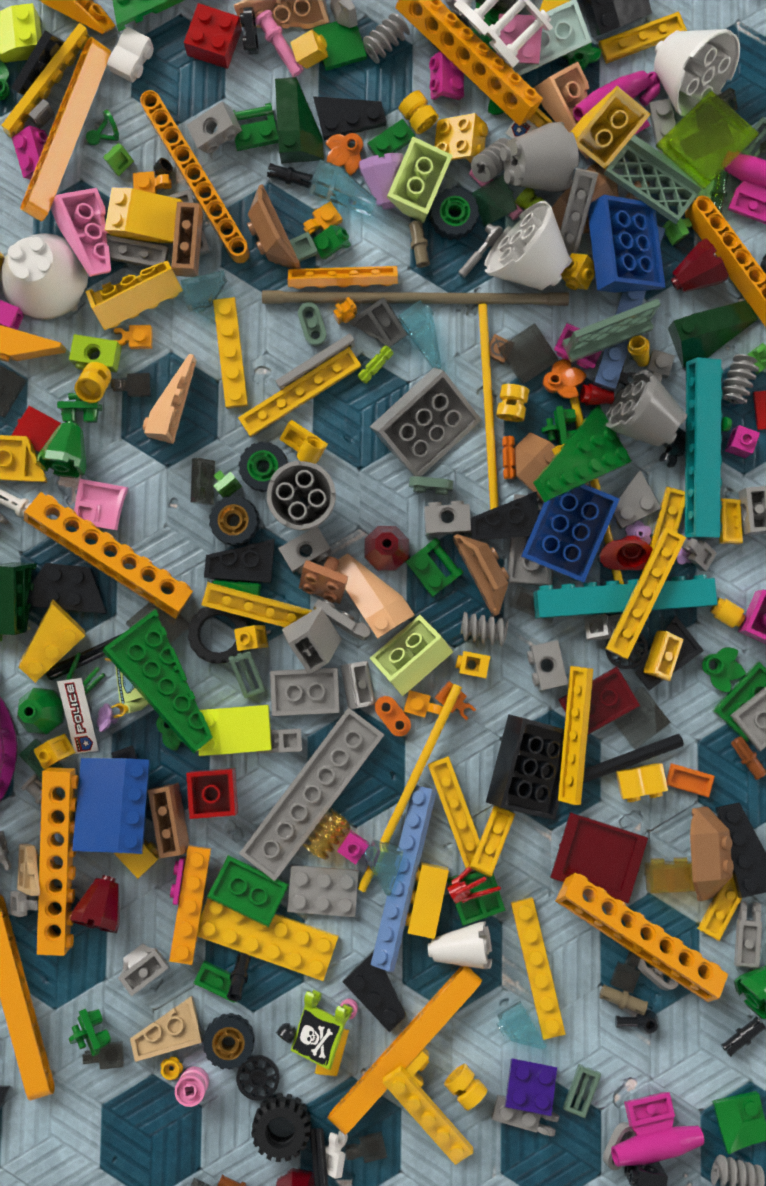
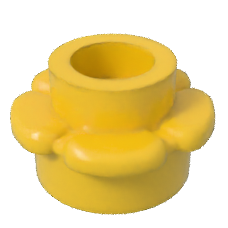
(171, 1074)

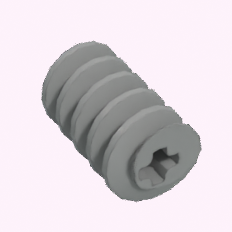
(385, 35)
(488, 162)
(738, 379)
(484, 629)
(736, 1172)

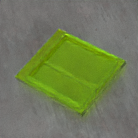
(707, 139)

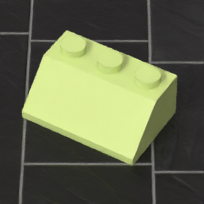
(418, 179)
(411, 655)

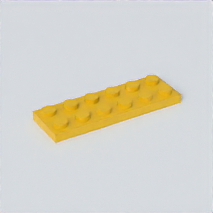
(283, 943)

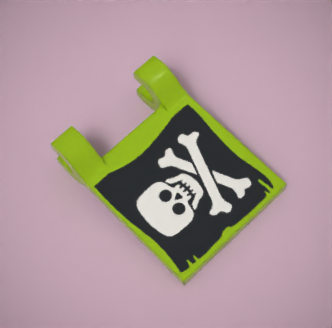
(319, 1031)

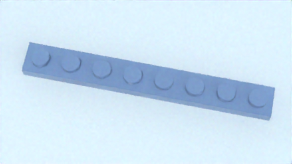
(614, 357)
(398, 903)

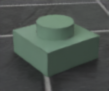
(304, 246)

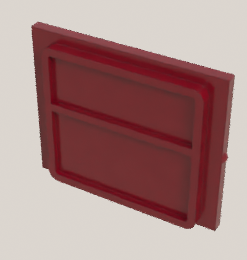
(601, 854)

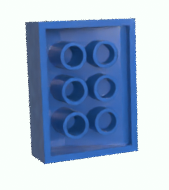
(625, 245)
(571, 531)
(111, 805)

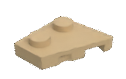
(27, 870)

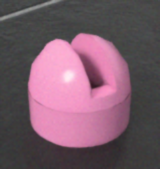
(353, 1004)

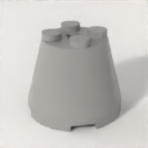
(541, 158)
(646, 411)
(296, 481)

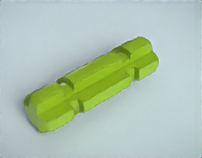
(375, 364)

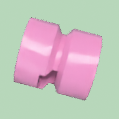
(191, 1086)

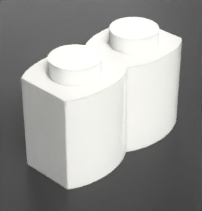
(130, 54)

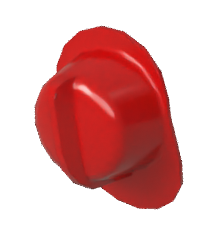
(626, 554)

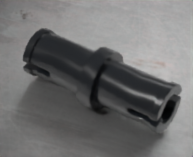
(289, 175)
(239, 977)
(743, 1036)

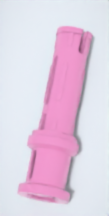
(273, 34)

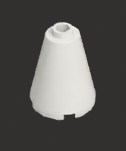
(463, 947)

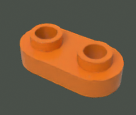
(392, 716)

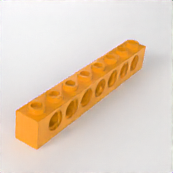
(472, 57)
(44, 505)
(47, 940)
(712, 978)

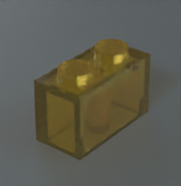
(669, 876)

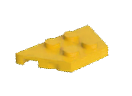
(19, 460)

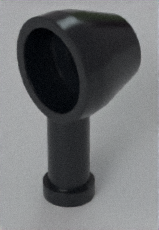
(639, 1022)

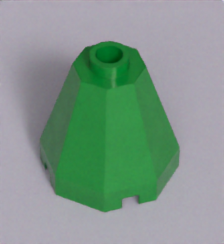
(64, 451)
(40, 711)
(754, 988)

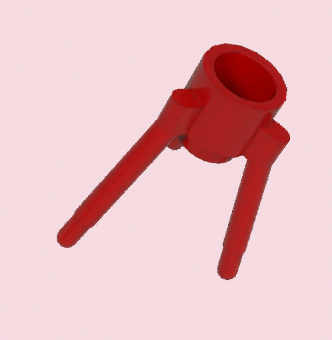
(460, 890)

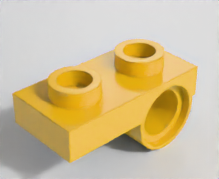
(308, 445)

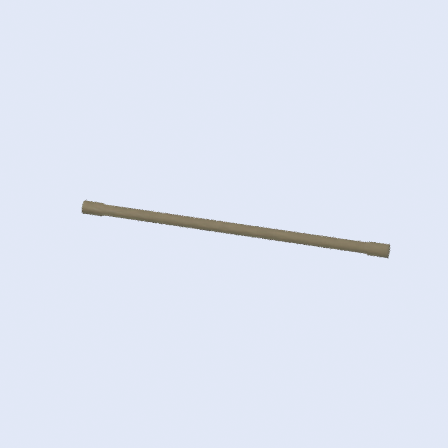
(550, 298)

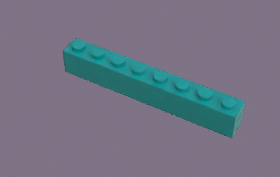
(703, 448)
(615, 596)

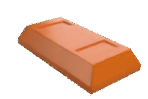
(689, 780)

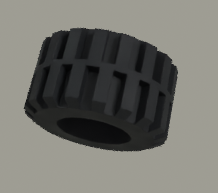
(281, 1146)

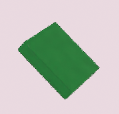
(343, 45)

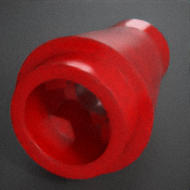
(595, 395)

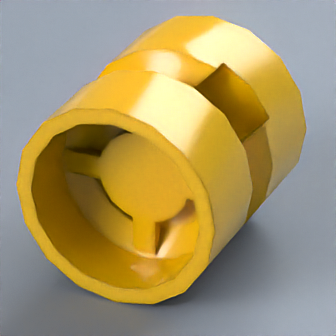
(416, 110)
(93, 382)
(514, 395)
(462, 1083)

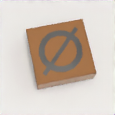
(494, 344)

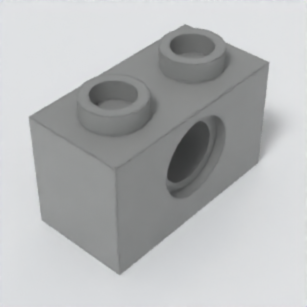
(203, 127)
(753, 510)
(434, 524)
(311, 538)
(556, 676)

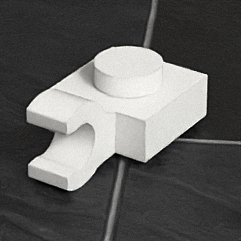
(334, 1156)

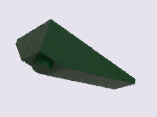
(297, 130)
(709, 330)

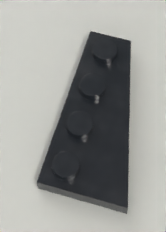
(746, 851)

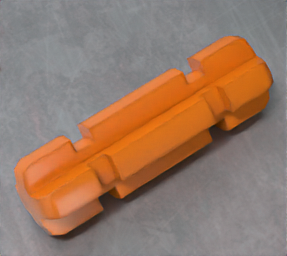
(509, 457)

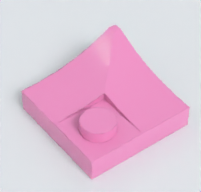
(100, 503)

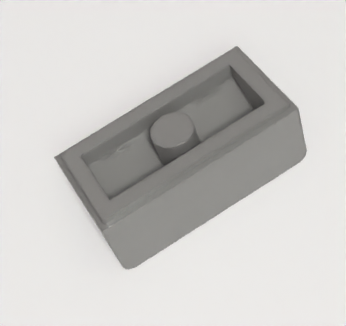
(357, 685)

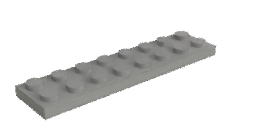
(311, 794)

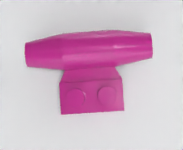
(632, 84)
(750, 195)
(655, 1137)

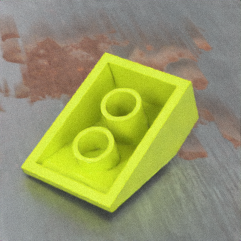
(19, 32)
(237, 730)

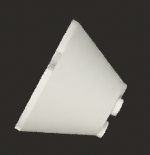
(695, 64)
(530, 250)
(43, 276)

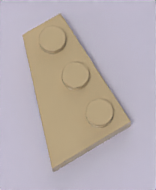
(169, 1033)

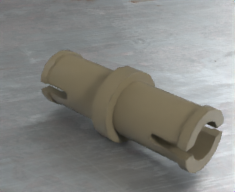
(419, 244)
(623, 999)

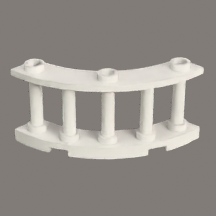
(476, 17)

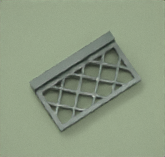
(661, 169)
(611, 331)

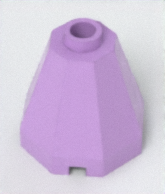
(379, 176)

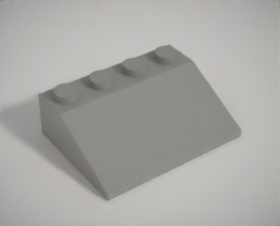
(426, 422)

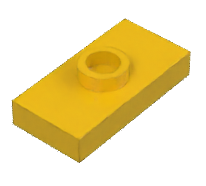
(731, 522)

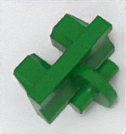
(69, 409)
(561, 418)
(94, 1041)

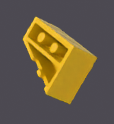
(51, 641)

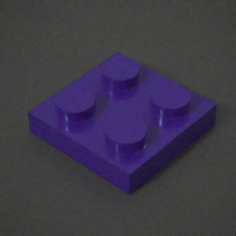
(530, 1087)

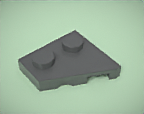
(380, 323)

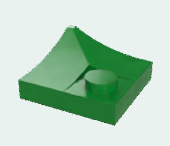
(481, 906)
(740, 1120)

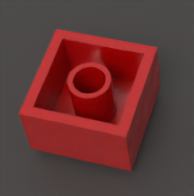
(212, 35)
(212, 793)

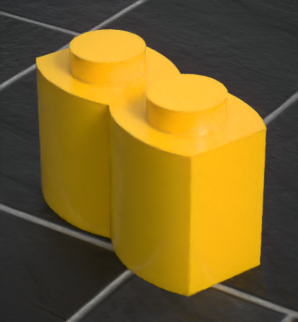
(642, 781)

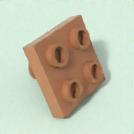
(324, 580)

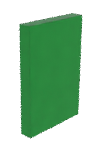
(743, 691)
(247, 891)

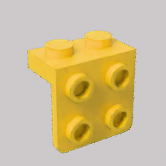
(461, 136)

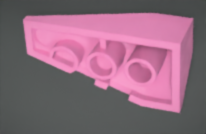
(82, 223)

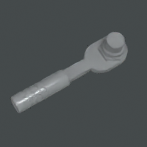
(493, 234)

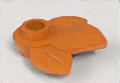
(342, 154)
(567, 379)

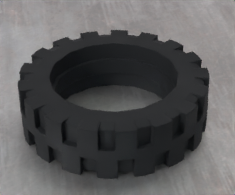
(195, 639)

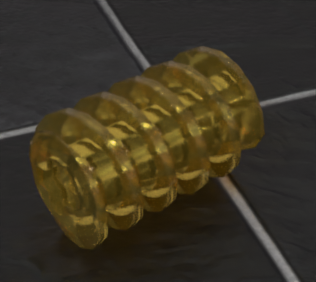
(327, 835)

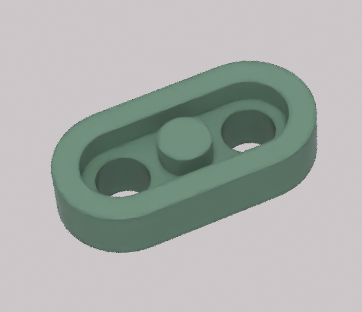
(312, 325)
(421, 484)

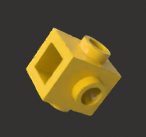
(579, 272)

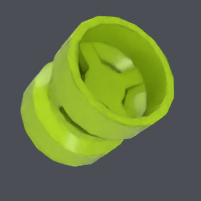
(527, 198)

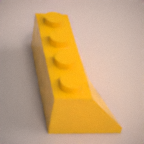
(133, 294)

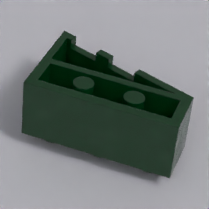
(13, 597)

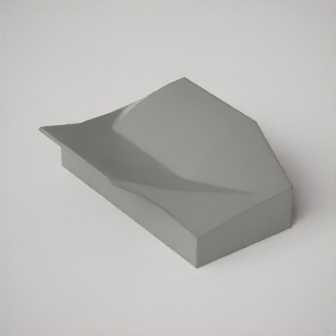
(344, 12)
(141, 968)

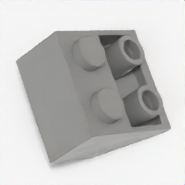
(313, 639)

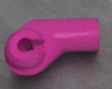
(652, 90)

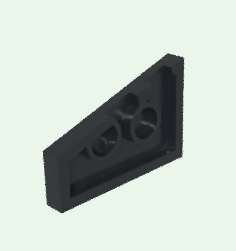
(38, 60)
(348, 115)
(508, 520)
(245, 564)
(688, 651)
(376, 993)

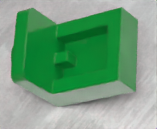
(331, 241)

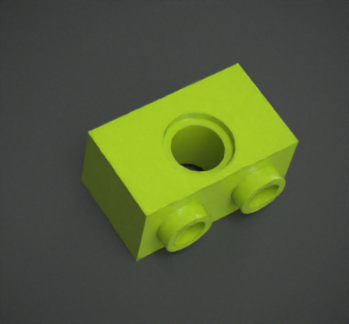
(85, 346)

